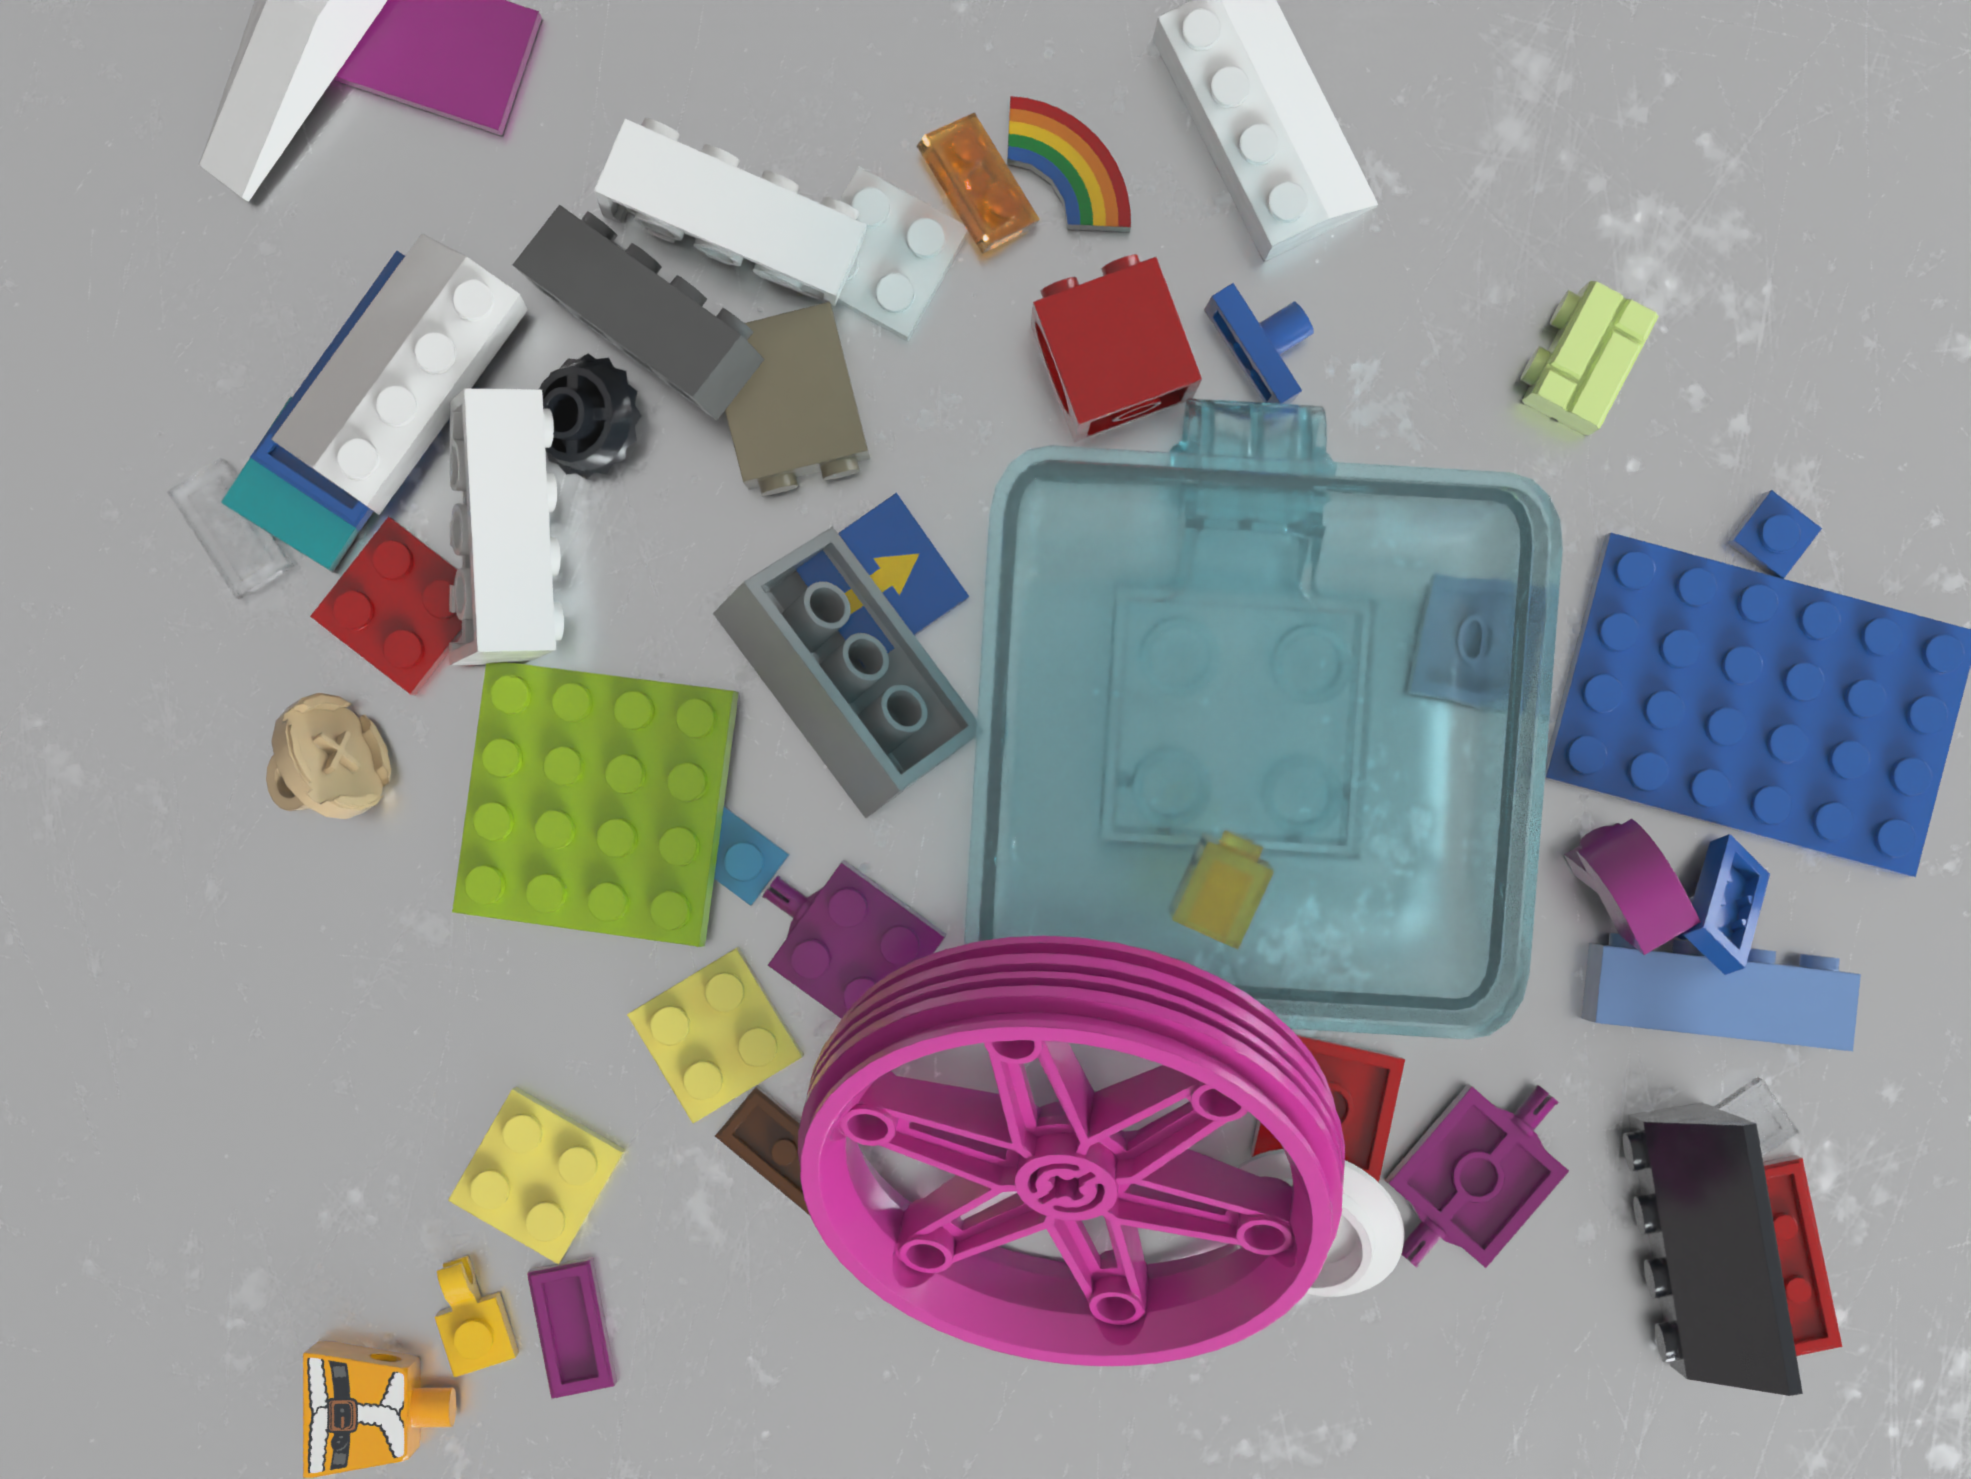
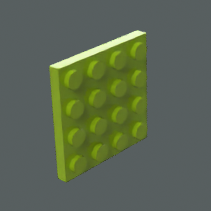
(595, 803)

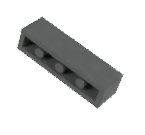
(640, 311)

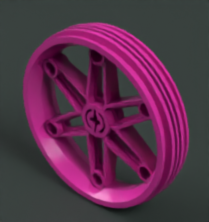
(1072, 1155)

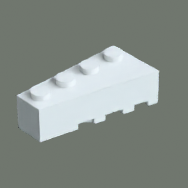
(729, 210)

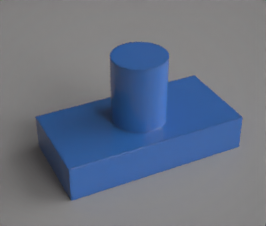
(1260, 344)
(1727, 904)

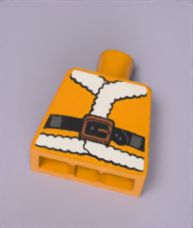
(365, 1407)

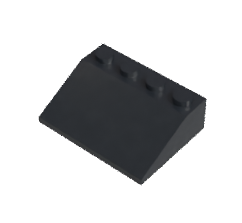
(1712, 1248)

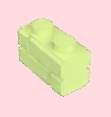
(1588, 357)

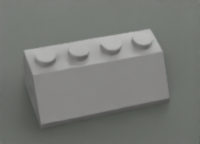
(867, 724)

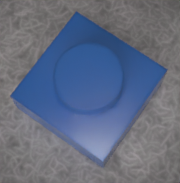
(1774, 535)

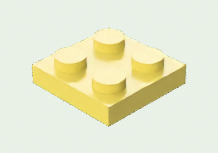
(715, 1035)
(536, 1175)

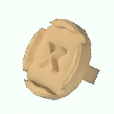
(326, 759)

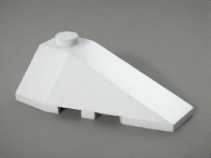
(276, 80)

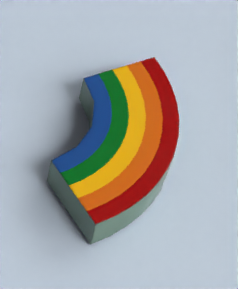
(1072, 162)

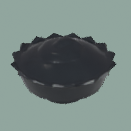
(590, 414)

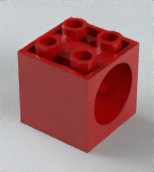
(1114, 346)

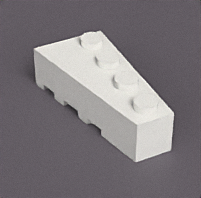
(503, 527)

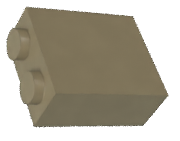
(798, 404)

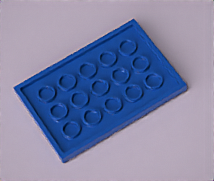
(1760, 705)

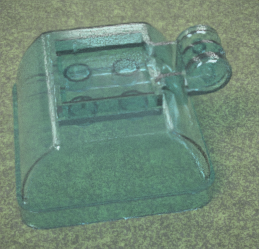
(1285, 660)

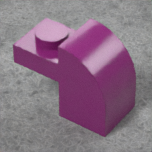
(1634, 884)

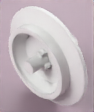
(1368, 1230)

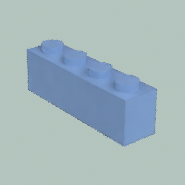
(1690, 995)

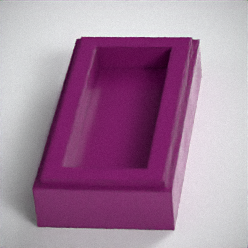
(572, 1327)

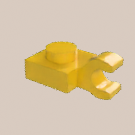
(474, 1327)

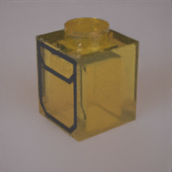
(1222, 887)

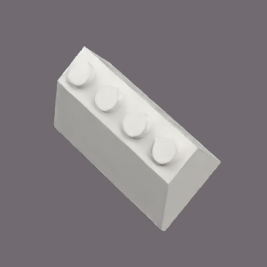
(1263, 120)
(399, 370)

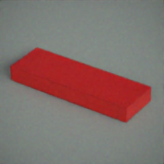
(1801, 1257)

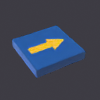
(901, 565)

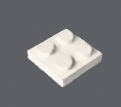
(901, 256)

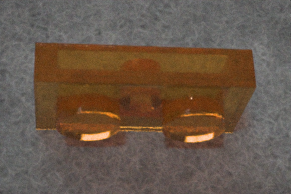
(978, 182)

